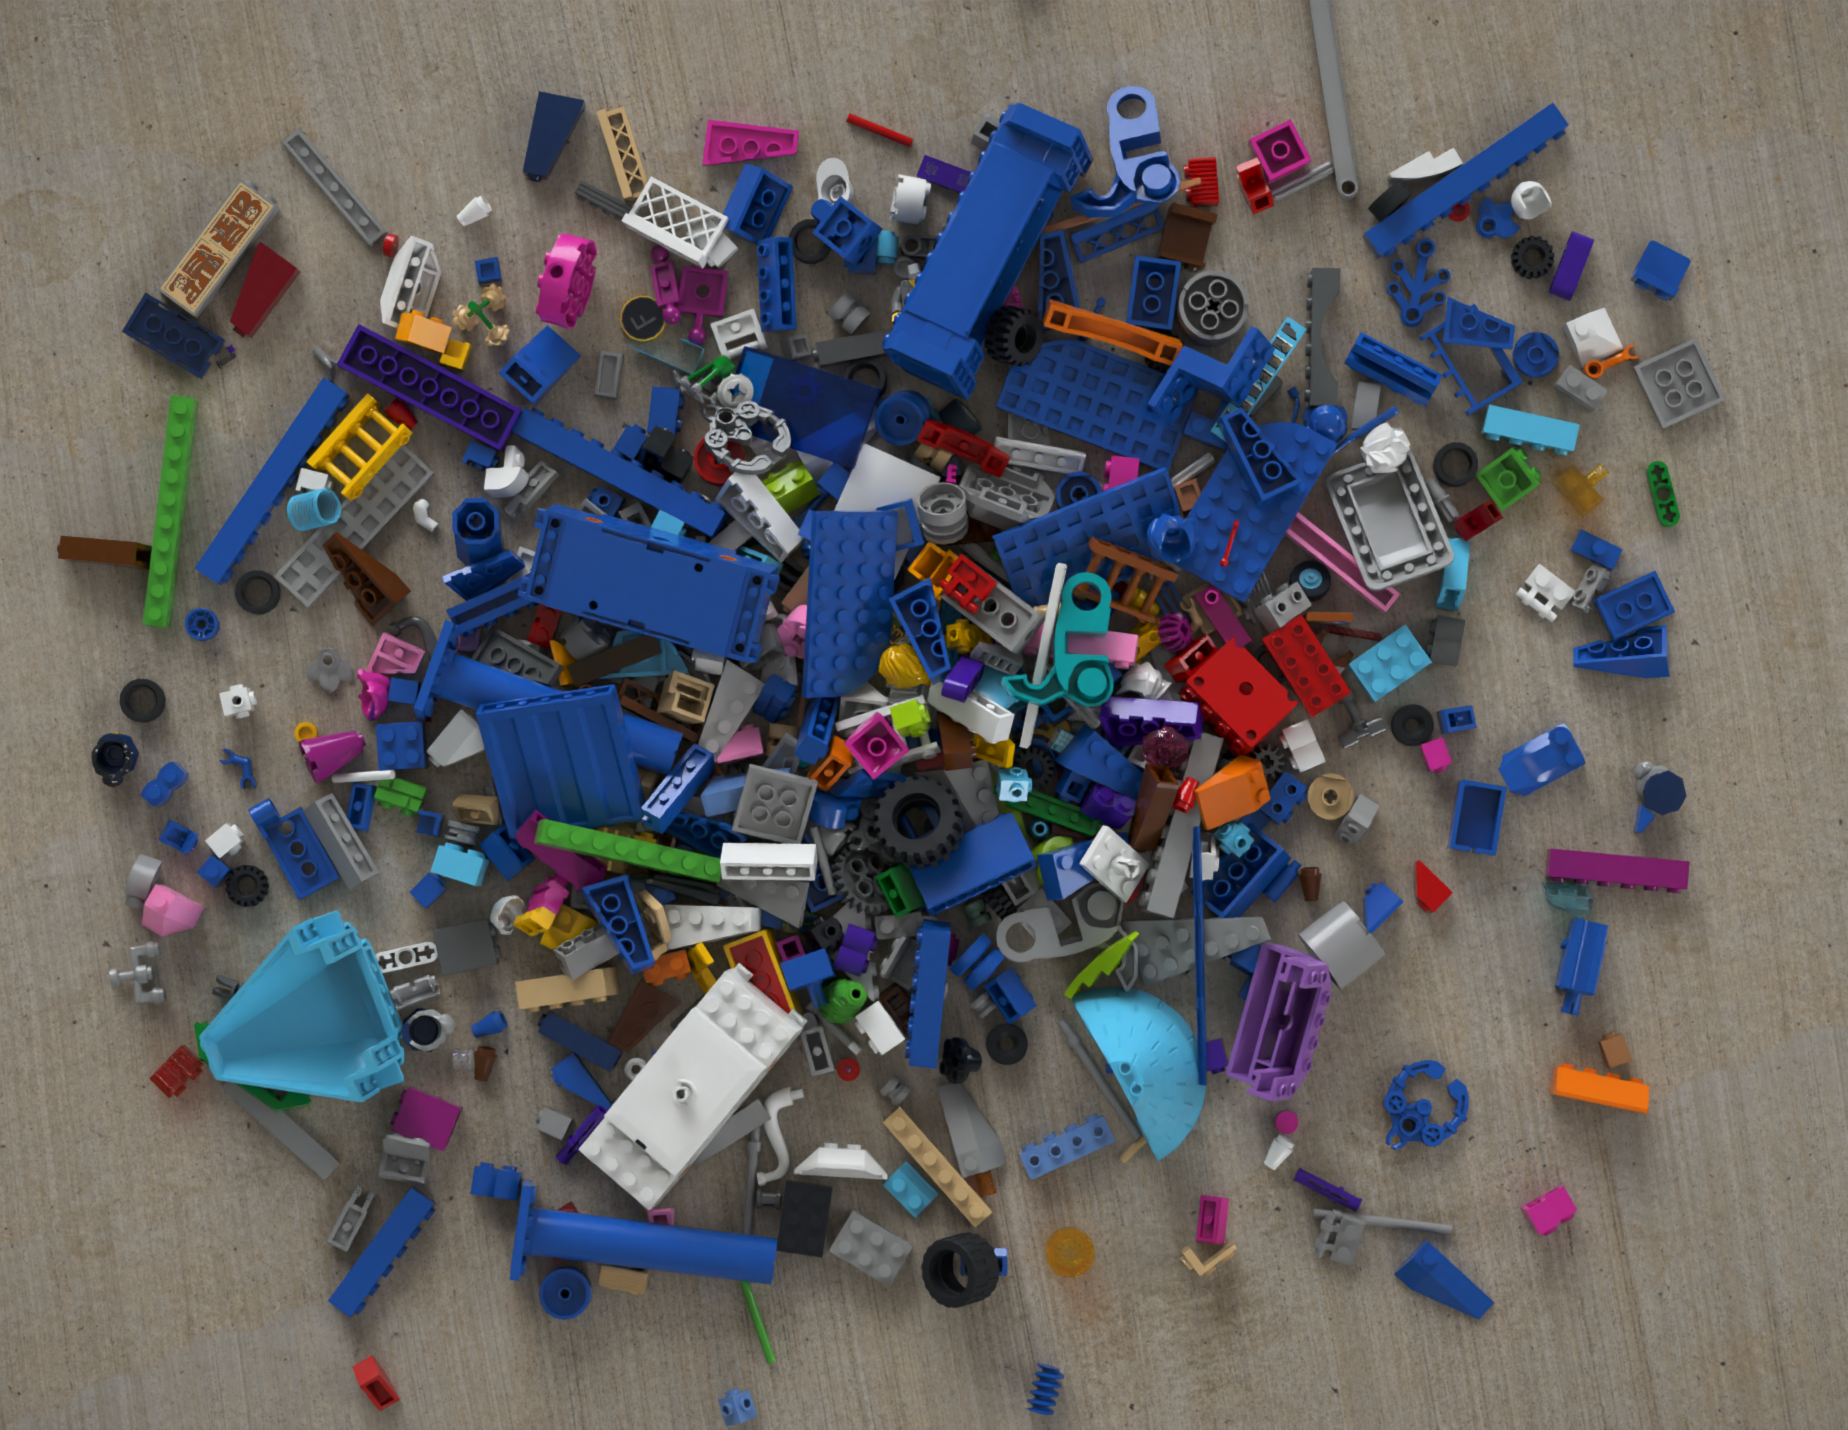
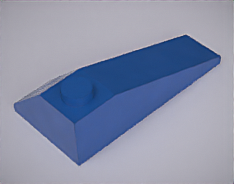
(1635, 655)
(704, 833)

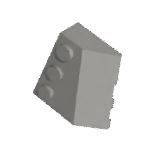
(972, 788)

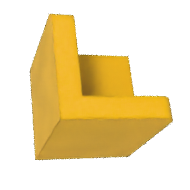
(456, 355)

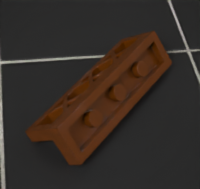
(649, 714)

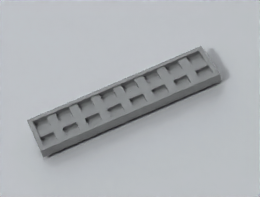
(360, 521)

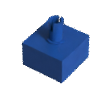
(810, 972)

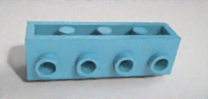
(1529, 429)

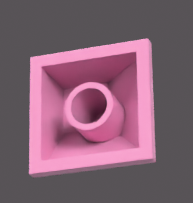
(743, 745)

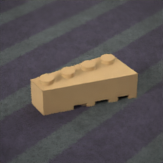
(562, 989)

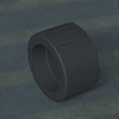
(940, 1276)

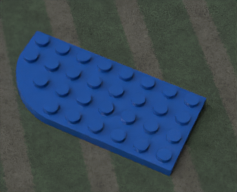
(1095, 401)
(1261, 525)
(1062, 536)
(848, 599)

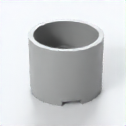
(1206, 326)
(1342, 943)

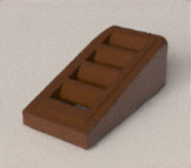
(890, 991)

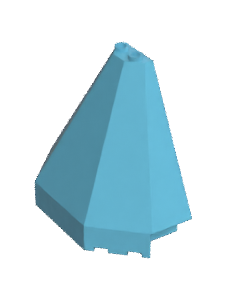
(311, 1019)

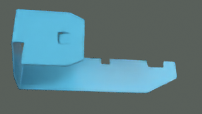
(685, 341)

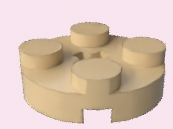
(1337, 807)

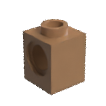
(1614, 1049)

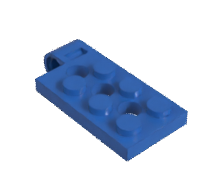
(269, 823)

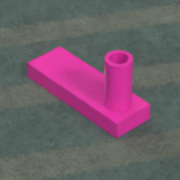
(1222, 616)

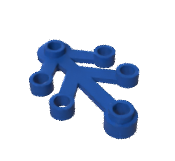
(1417, 287)

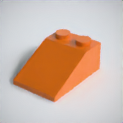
(1232, 792)

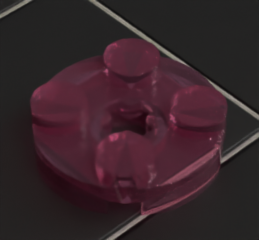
(1166, 737)

